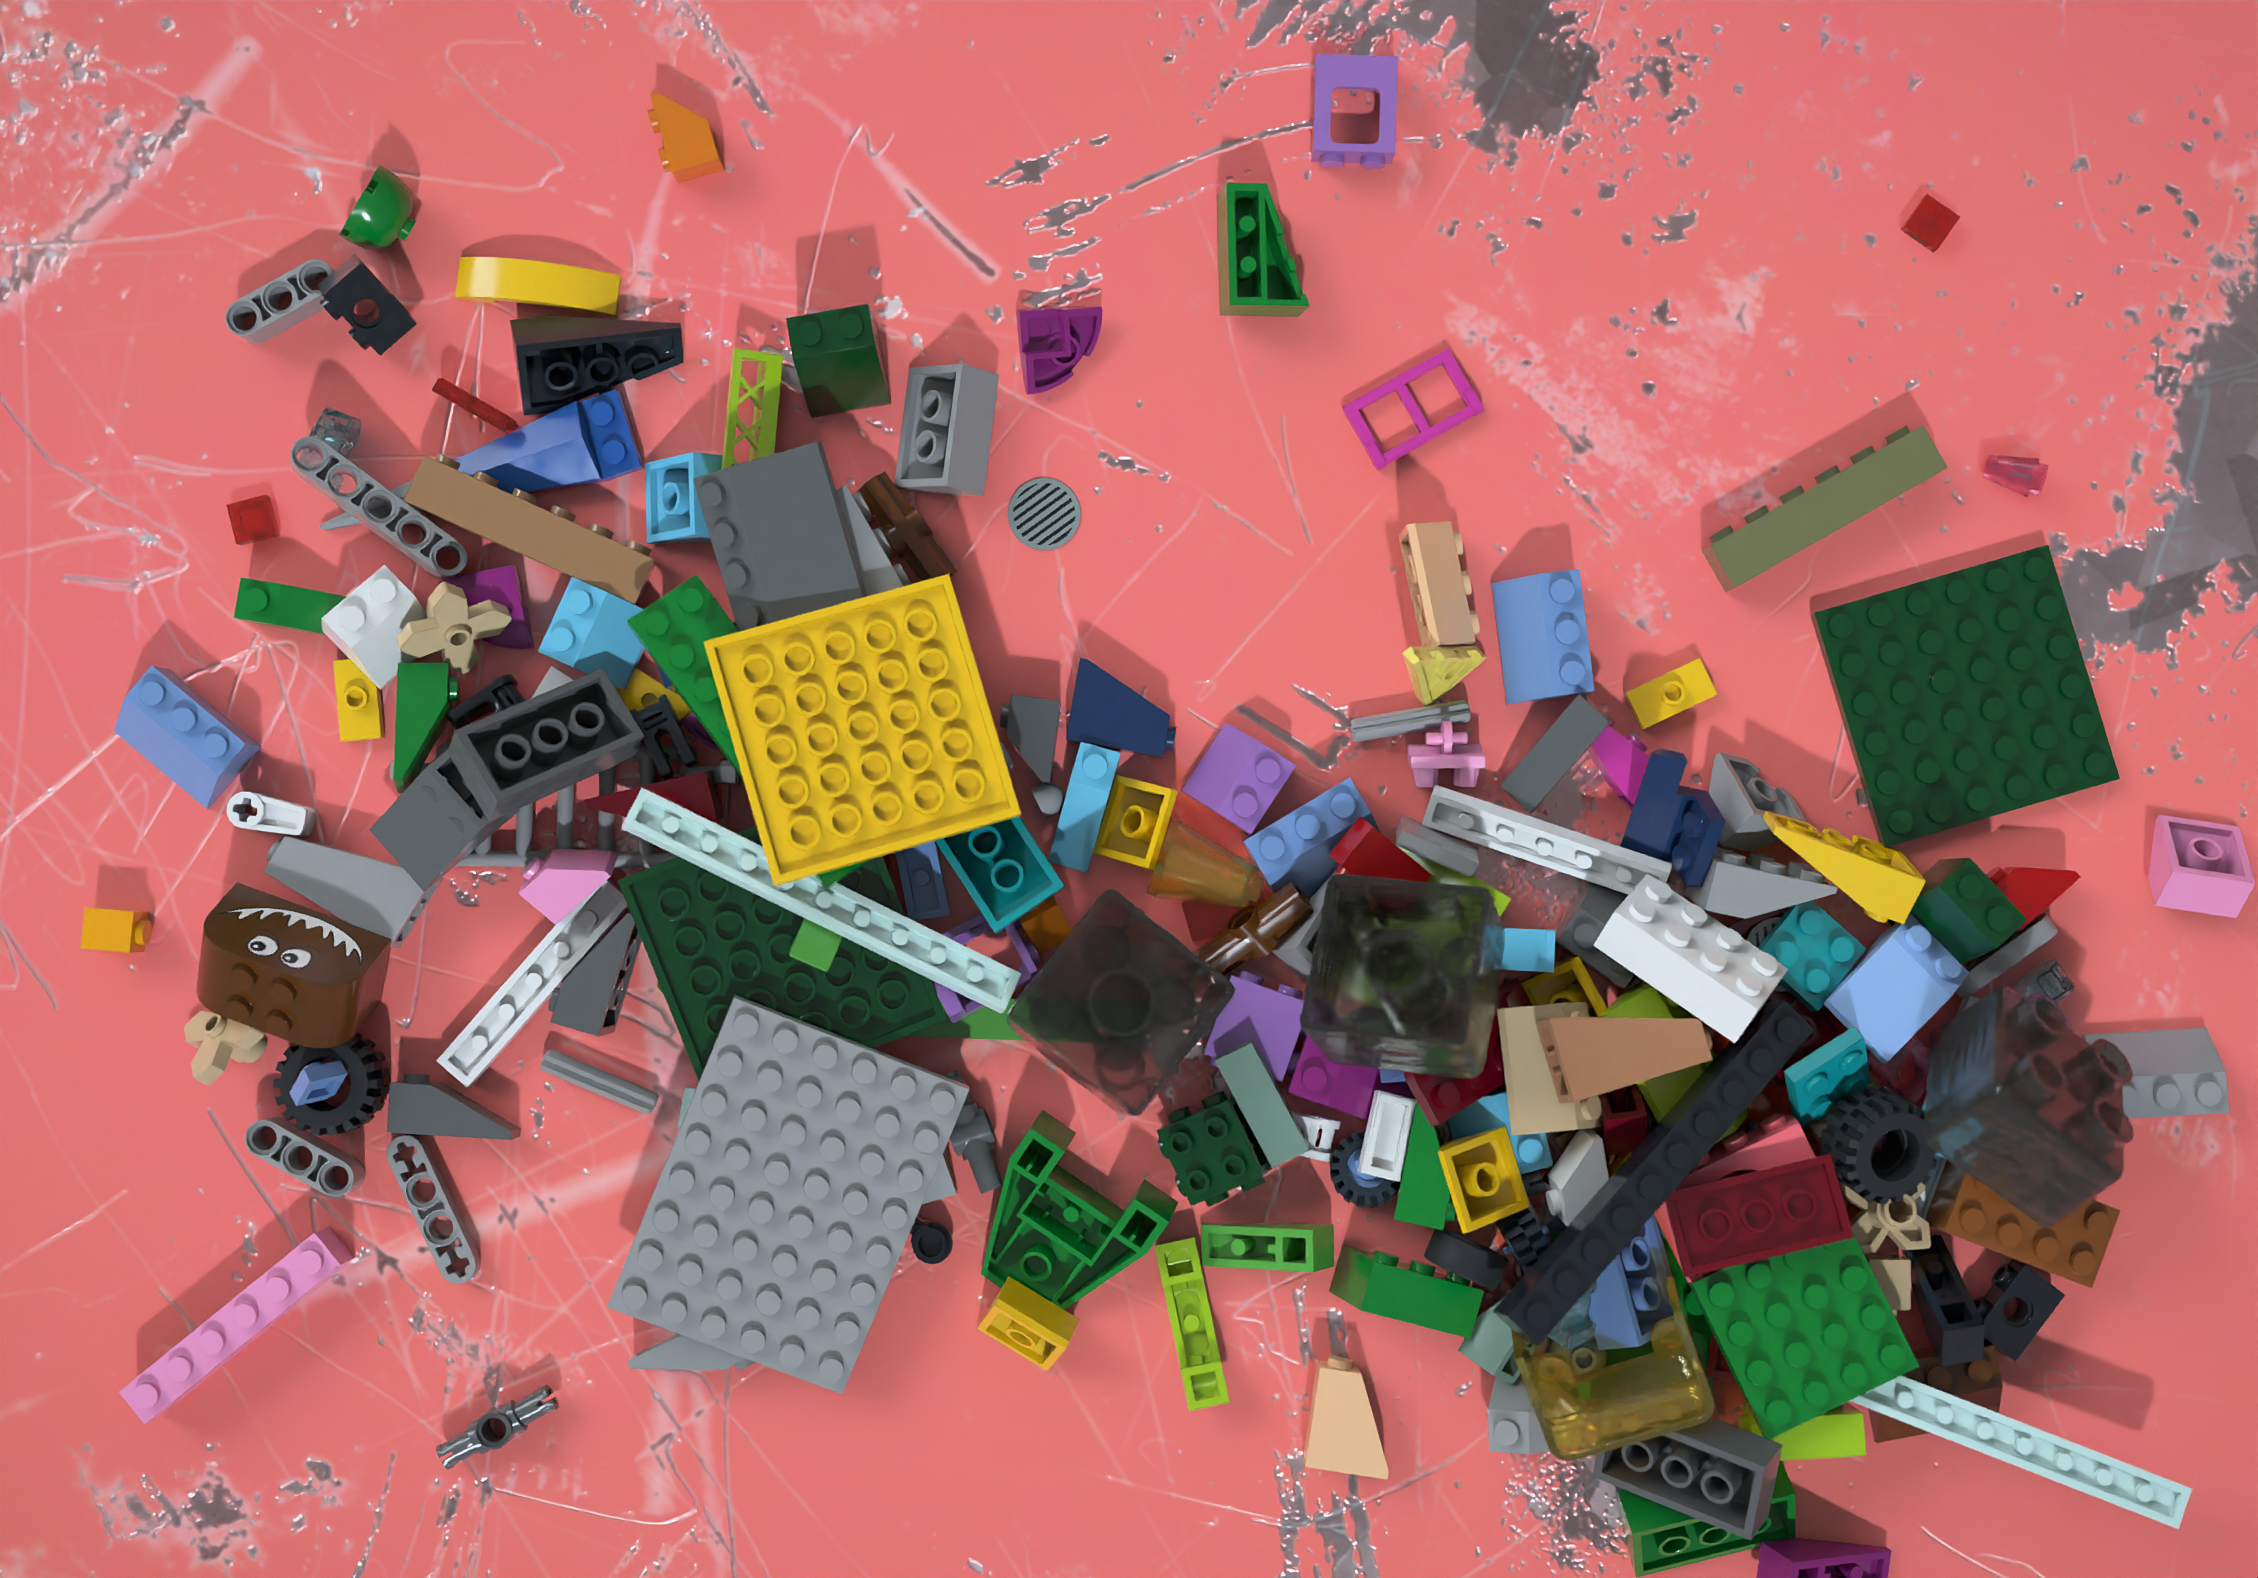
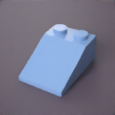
(1896, 987)

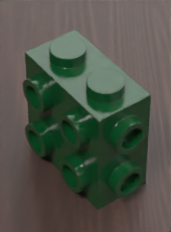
(1212, 1150)

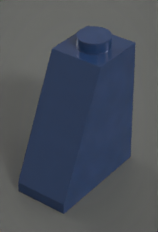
(1116, 716)

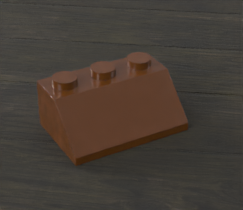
(1971, 1381)

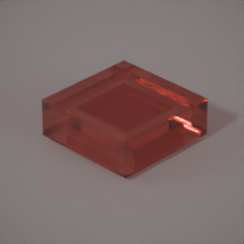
(1930, 223)
(253, 520)

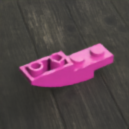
(1620, 763)

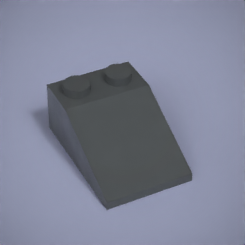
(597, 987)

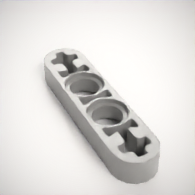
(426, 1212)

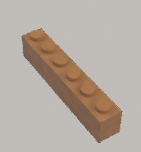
(530, 530)

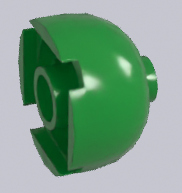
(380, 213)

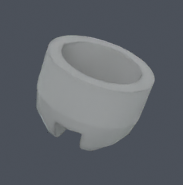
(1049, 798)

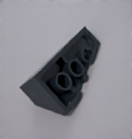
(580, 356)

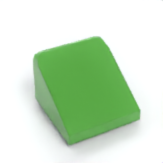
(815, 945)

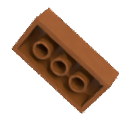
(1980, 1215)

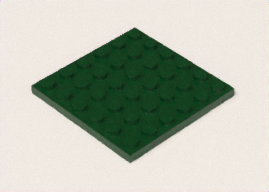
(1964, 696)
(727, 941)

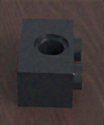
(354, 283)
(2035, 1304)

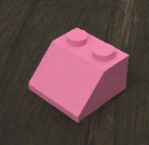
(2199, 867)

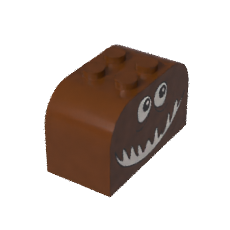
(289, 969)

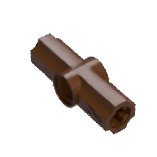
(905, 528)
(1256, 929)

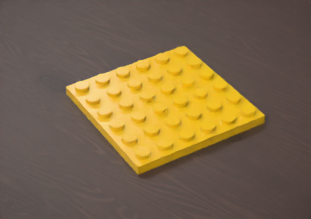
(861, 729)

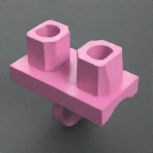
(1445, 751)

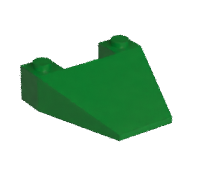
(1058, 1230)

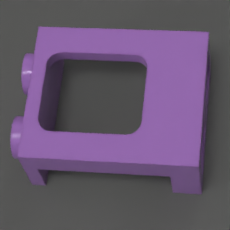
(1354, 73)
(960, 1006)

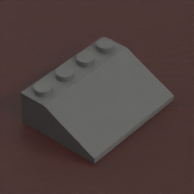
(779, 536)

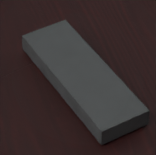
(1556, 753)

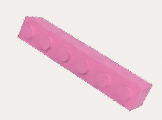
(236, 1325)

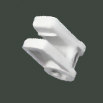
(272, 814)
(1310, 1125)

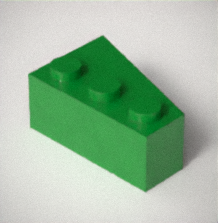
(1253, 257)
(1406, 1291)

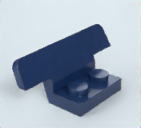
(1674, 819)

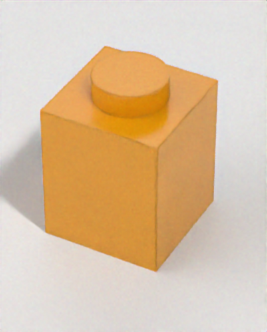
(115, 930)

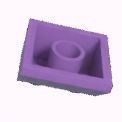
(1238, 778)

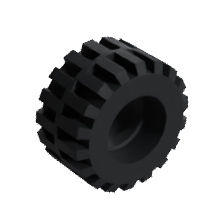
(365, 1092)
(1858, 1127)

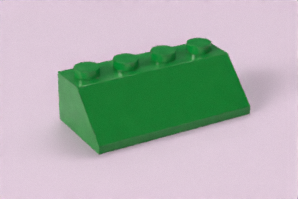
(1668, 1539)

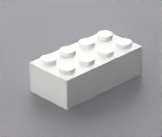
(1690, 957)

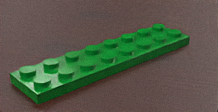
(674, 637)

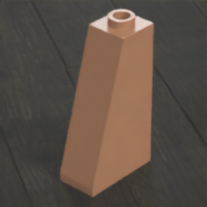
(1610, 1053)

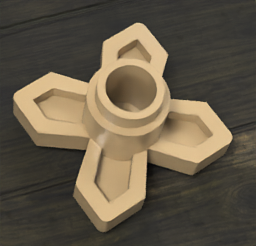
(453, 627)
(218, 1041)
(1895, 1219)

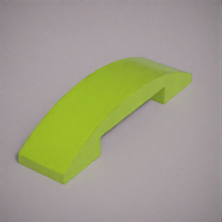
(1192, 1324)

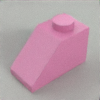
(565, 879)

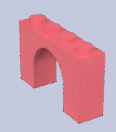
(1772, 1145)

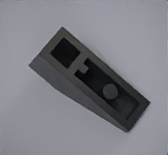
(1945, 1305)

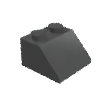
(1584, 925)

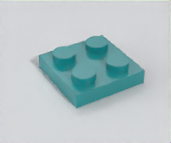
(1813, 951)
(1827, 1076)

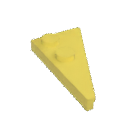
(1439, 668)

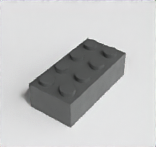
(545, 744)
(1700, 1471)

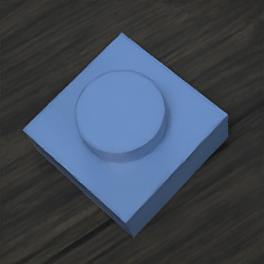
(318, 1082)

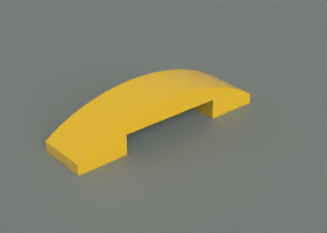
(538, 284)

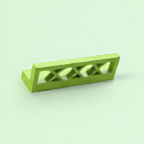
(766, 403)

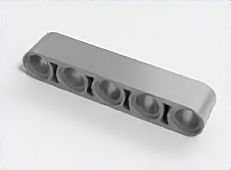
(367, 490)

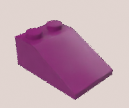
(1338, 1085)

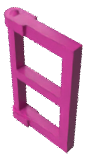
(1426, 433)

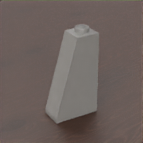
(351, 885)

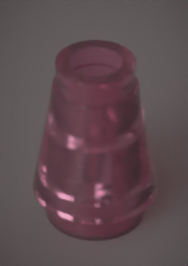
(2017, 474)

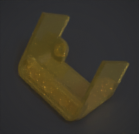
(1623, 1400)

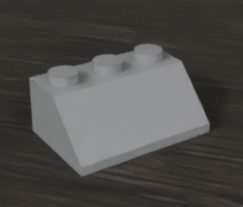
(946, 430)
(2171, 1072)

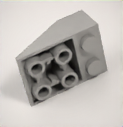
(1756, 884)

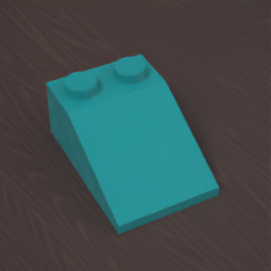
(1002, 870)

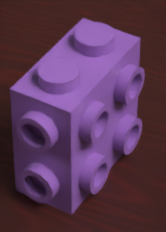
(1259, 1015)

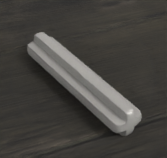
(1409, 720)
(599, 1081)

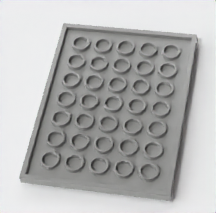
(788, 1195)

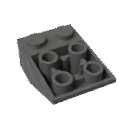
(434, 823)

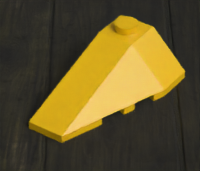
(1862, 868)

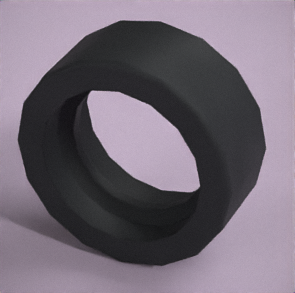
(1466, 1258)

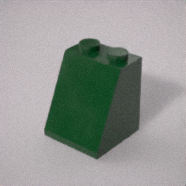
(839, 360)
(1964, 909)

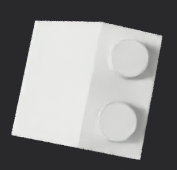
(370, 621)

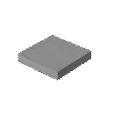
(1437, 846)

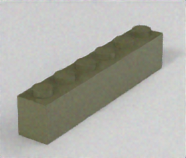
(1824, 508)

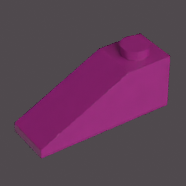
(1821, 1559)

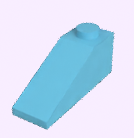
(1084, 806)

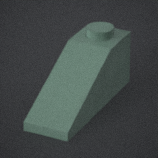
(1493, 1346)

